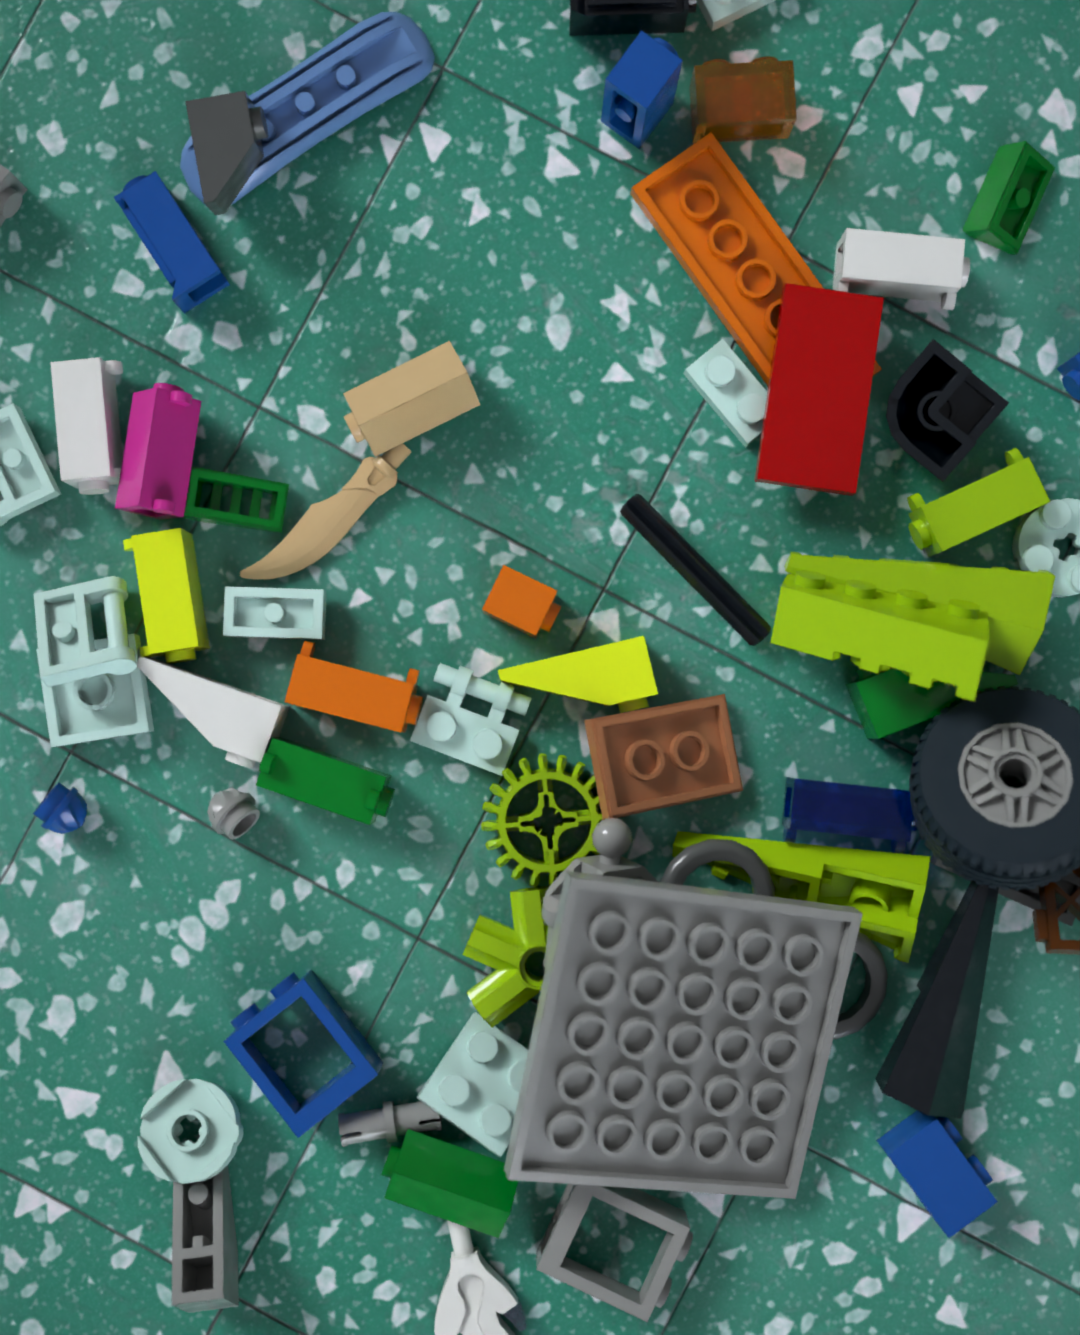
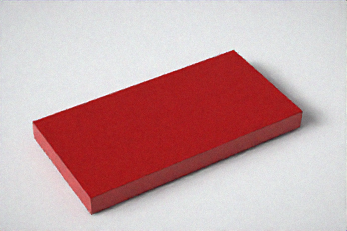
(819, 389)

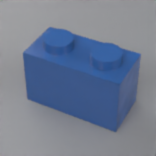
(641, 88)
(937, 1171)

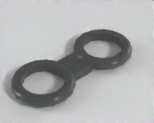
(728, 850)

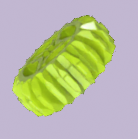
(504, 823)

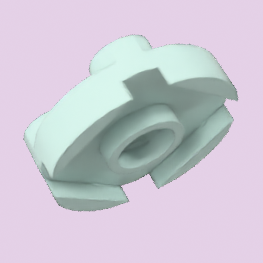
(1035, 541)
(161, 1126)

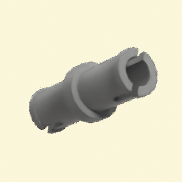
(387, 1122)

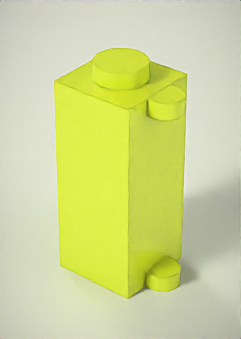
(169, 594)

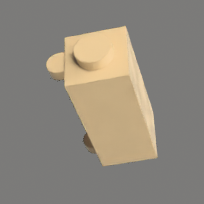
(410, 399)

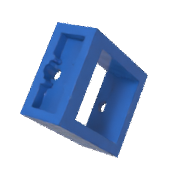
(364, 1059)

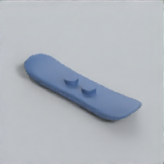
(330, 91)

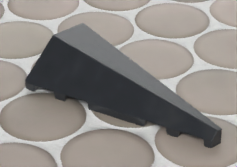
(936, 1043)

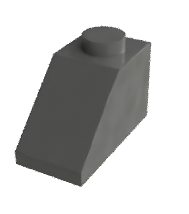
(226, 145)

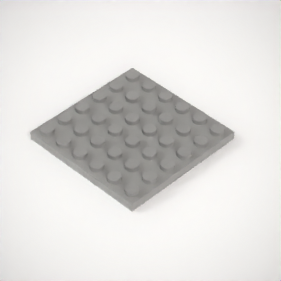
(680, 1038)

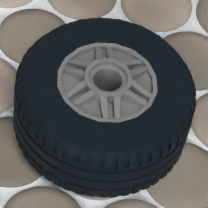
(1001, 788)

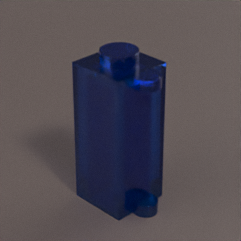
(847, 811)

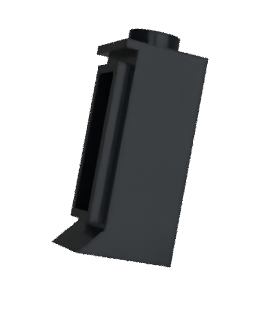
(628, 16)

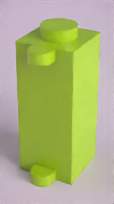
(976, 506)

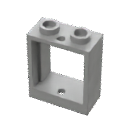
(564, 1225)

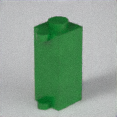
(325, 781)
(450, 1183)

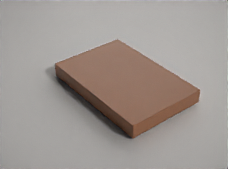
(663, 756)

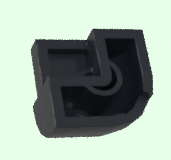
(940, 410)

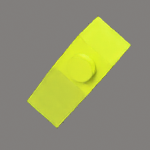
(598, 675)

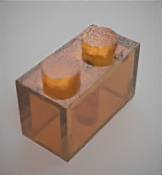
(743, 100)

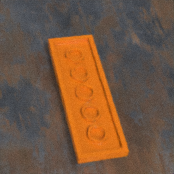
(725, 244)

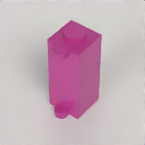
(158, 452)

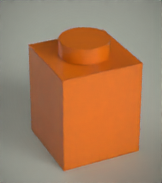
(522, 602)

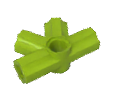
(507, 952)

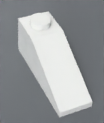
(221, 713)

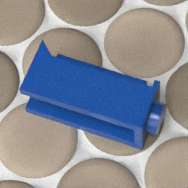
(171, 241)

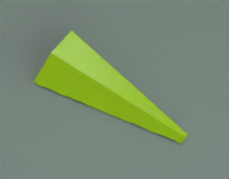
(1013, 598)
(877, 883)

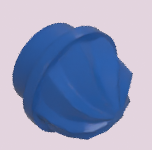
(62, 810)

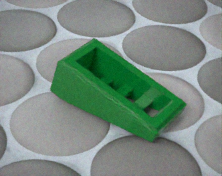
(238, 482)

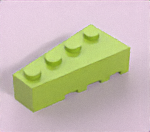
(884, 630)

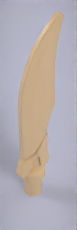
(330, 519)

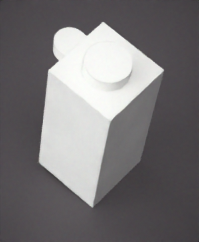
(901, 266)
(87, 423)

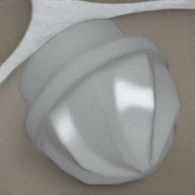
(232, 812)

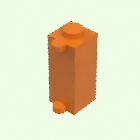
(354, 692)

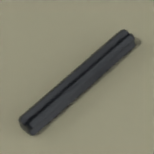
(695, 570)

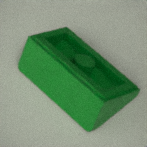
(1009, 197)

